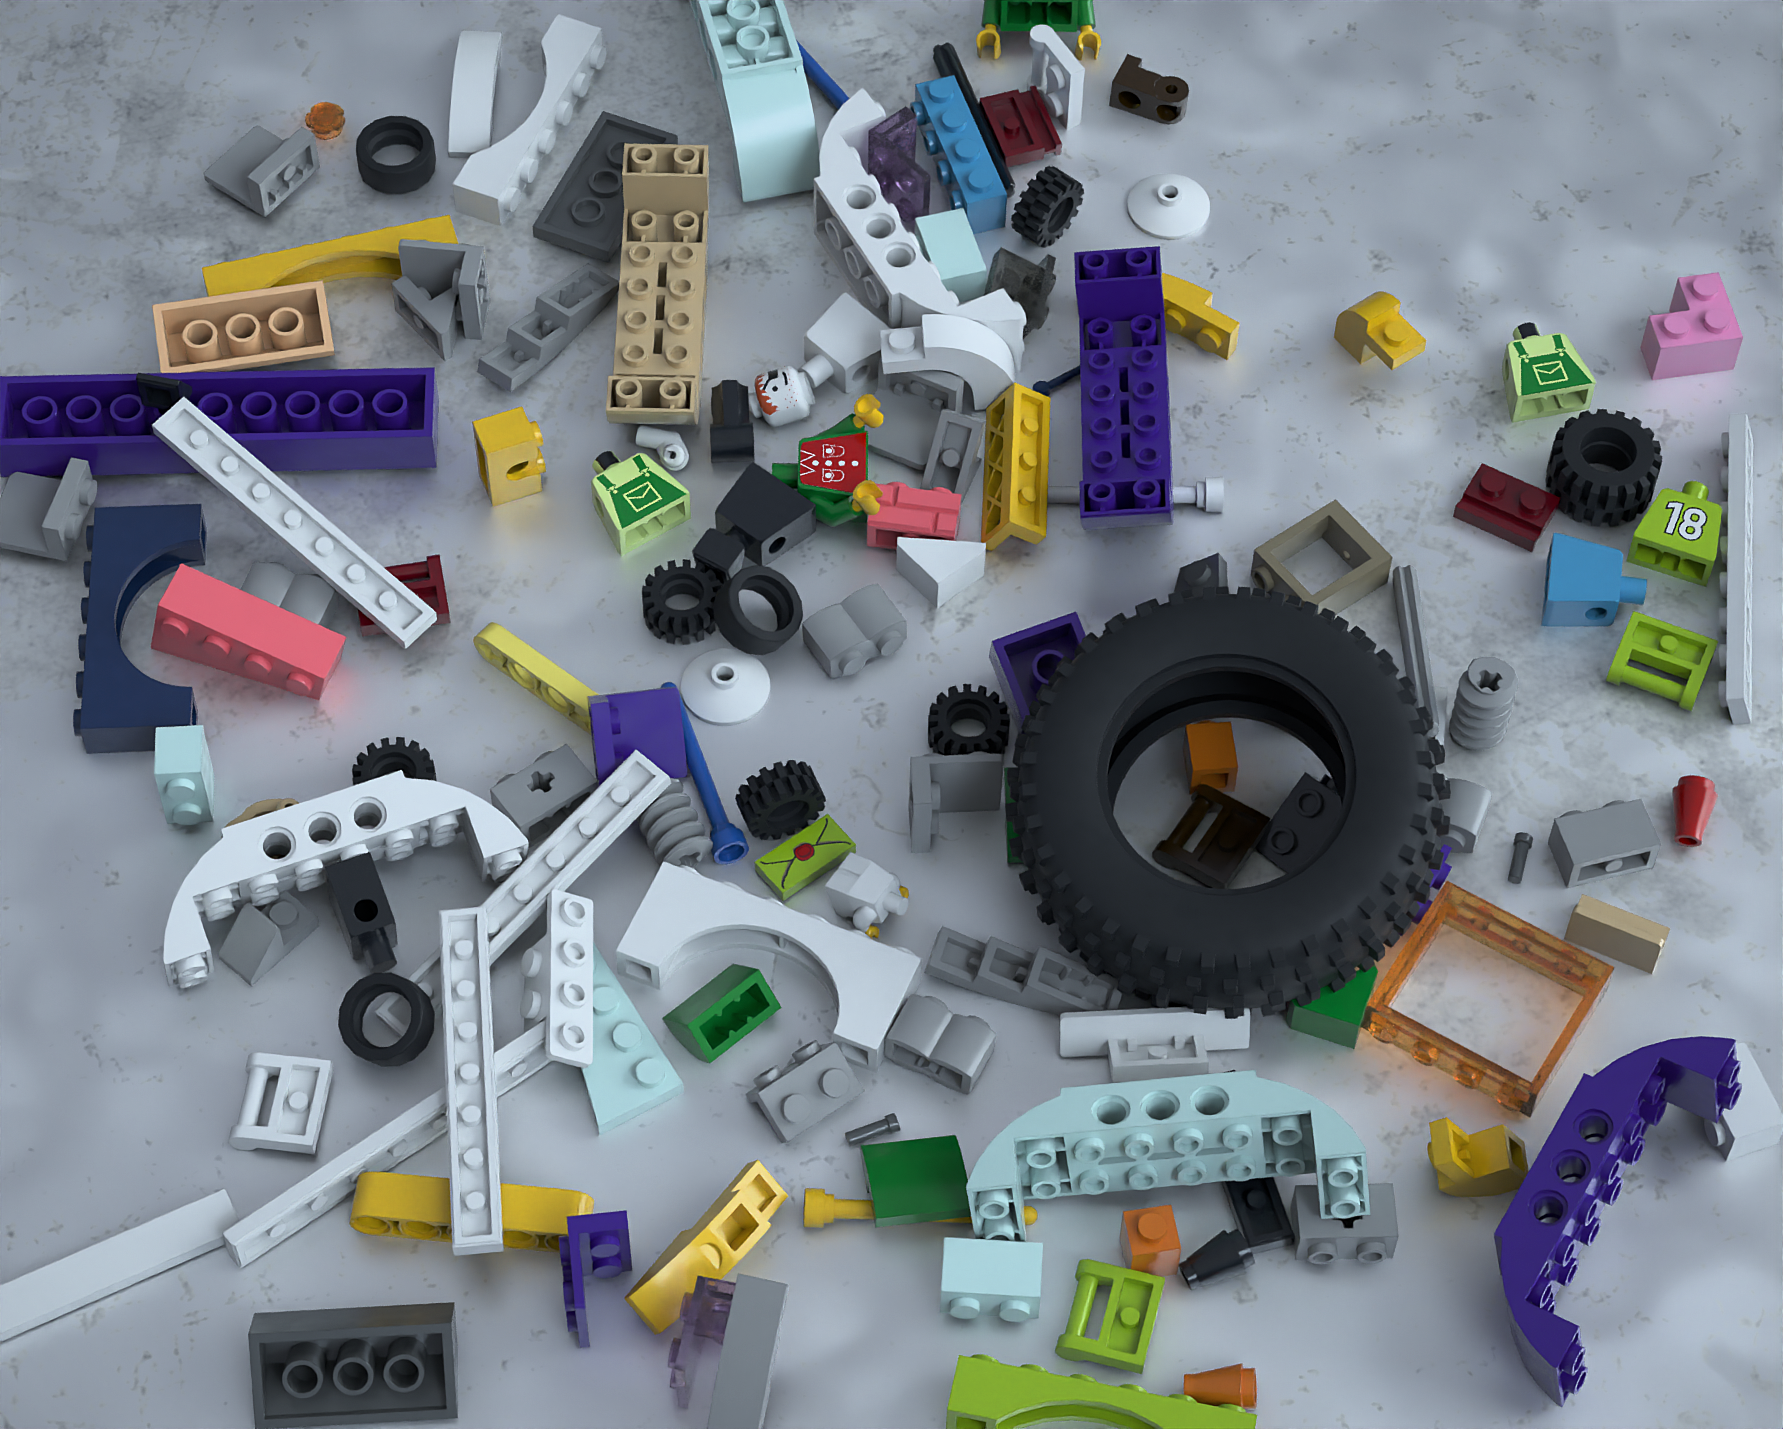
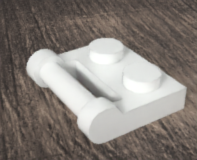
(1057, 79)
(295, 1108)

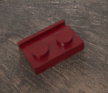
(1021, 126)
(1506, 507)

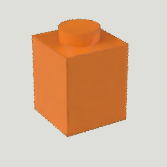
(1210, 755)
(1150, 1240)

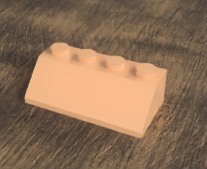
(244, 329)

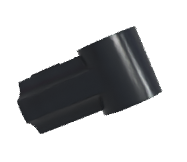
(731, 428)

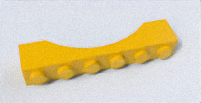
(336, 259)

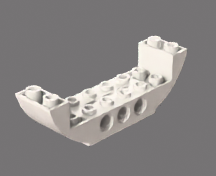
(874, 248)
(404, 817)

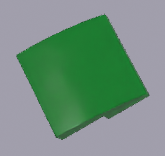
(915, 1180)

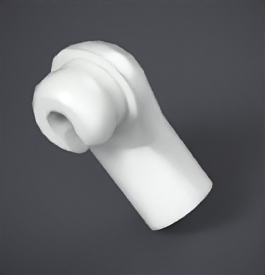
(667, 443)

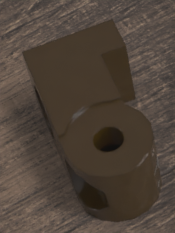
(1148, 93)

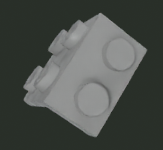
(911, 412)
(46, 513)

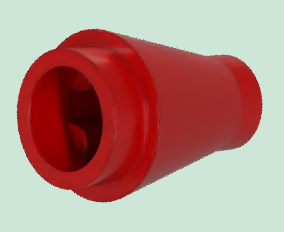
(1692, 807)

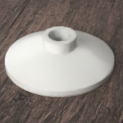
(1168, 206)
(725, 701)

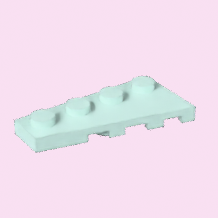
(628, 1064)

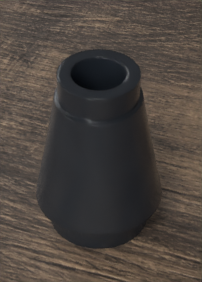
(1217, 1260)

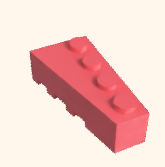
(244, 635)

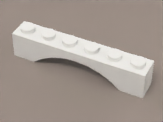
(495, 177)

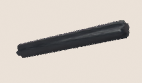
(948, 65)

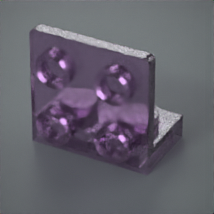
(894, 165)
(703, 1315)

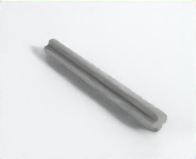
(1414, 640)

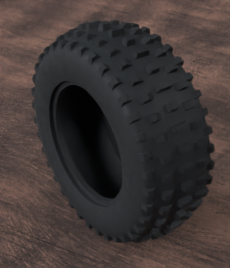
(1228, 661)

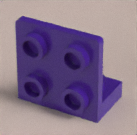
(640, 722)
(596, 1247)

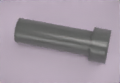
(1522, 844)
(873, 1130)

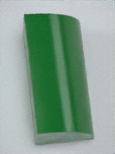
(722, 1012)

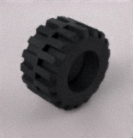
(1611, 442)

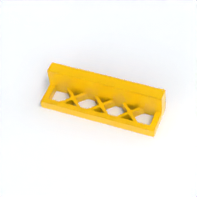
(1016, 467)

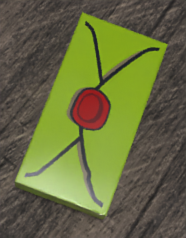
(805, 857)

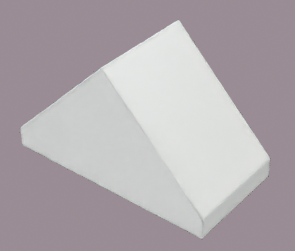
(940, 566)

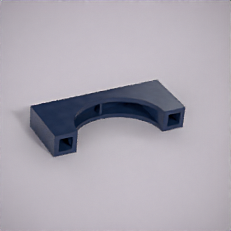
(129, 554)

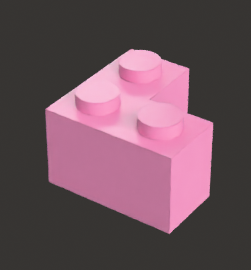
(1696, 334)

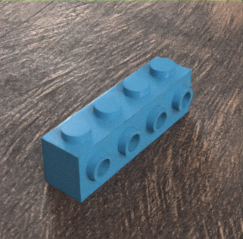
(959, 153)

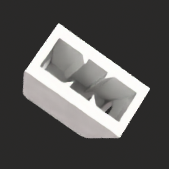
(843, 346)

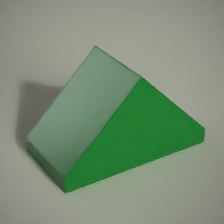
(1338, 1014)

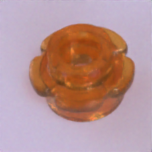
(325, 120)

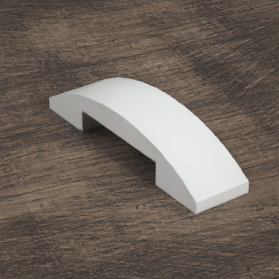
(473, 92)

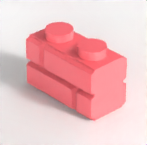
(913, 515)

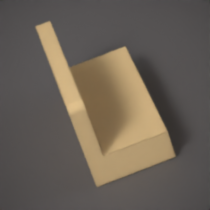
(1616, 933)

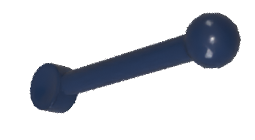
(1044, 387)

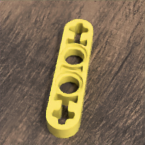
(535, 673)

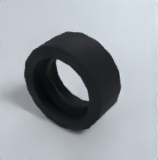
(397, 131)
(776, 591)
(356, 1003)

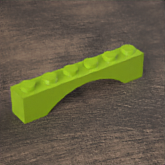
(1015, 1397)

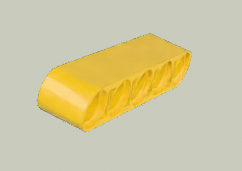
(422, 1210)

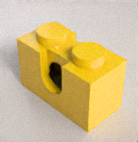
(509, 455)

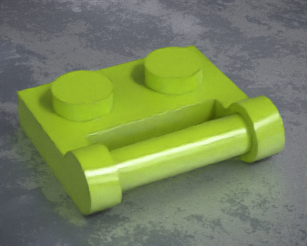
(1666, 649)
(1126, 1321)

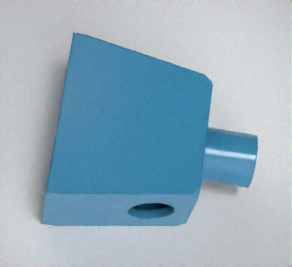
(1586, 584)

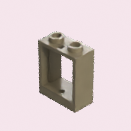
(1349, 540)

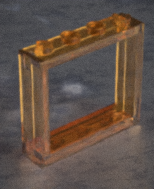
(1518, 942)

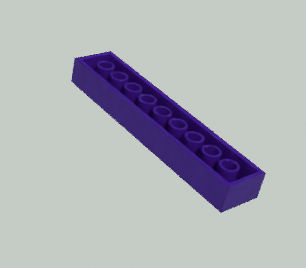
(278, 416)

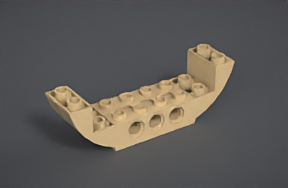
(661, 286)

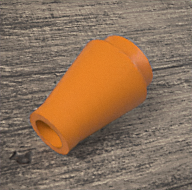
(1223, 1386)

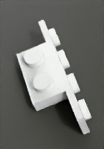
(561, 980)
(1152, 1040)

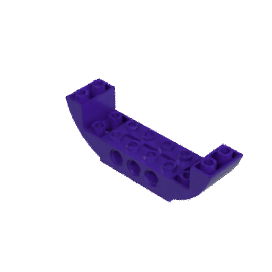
(1124, 390)
(1581, 1174)

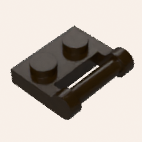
(1224, 844)

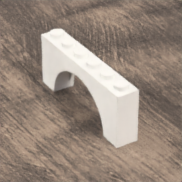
(696, 915)

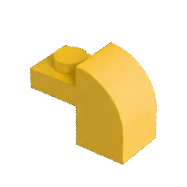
(1378, 329)
(1476, 1163)

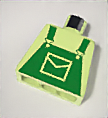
(1544, 375)
(636, 499)

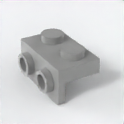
(806, 1089)

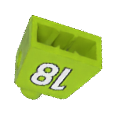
(1679, 534)

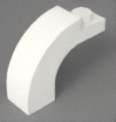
(955, 347)

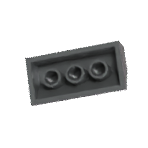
(354, 1365)

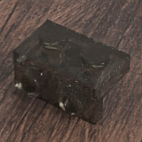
(1023, 283)

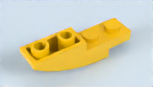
(1191, 316)
(709, 1247)

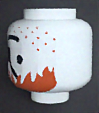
(782, 396)

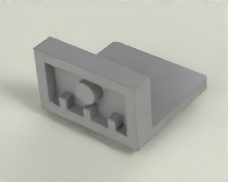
(264, 168)
(449, 266)
(950, 785)

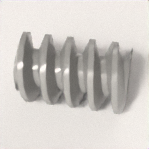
(1483, 703)
(674, 829)

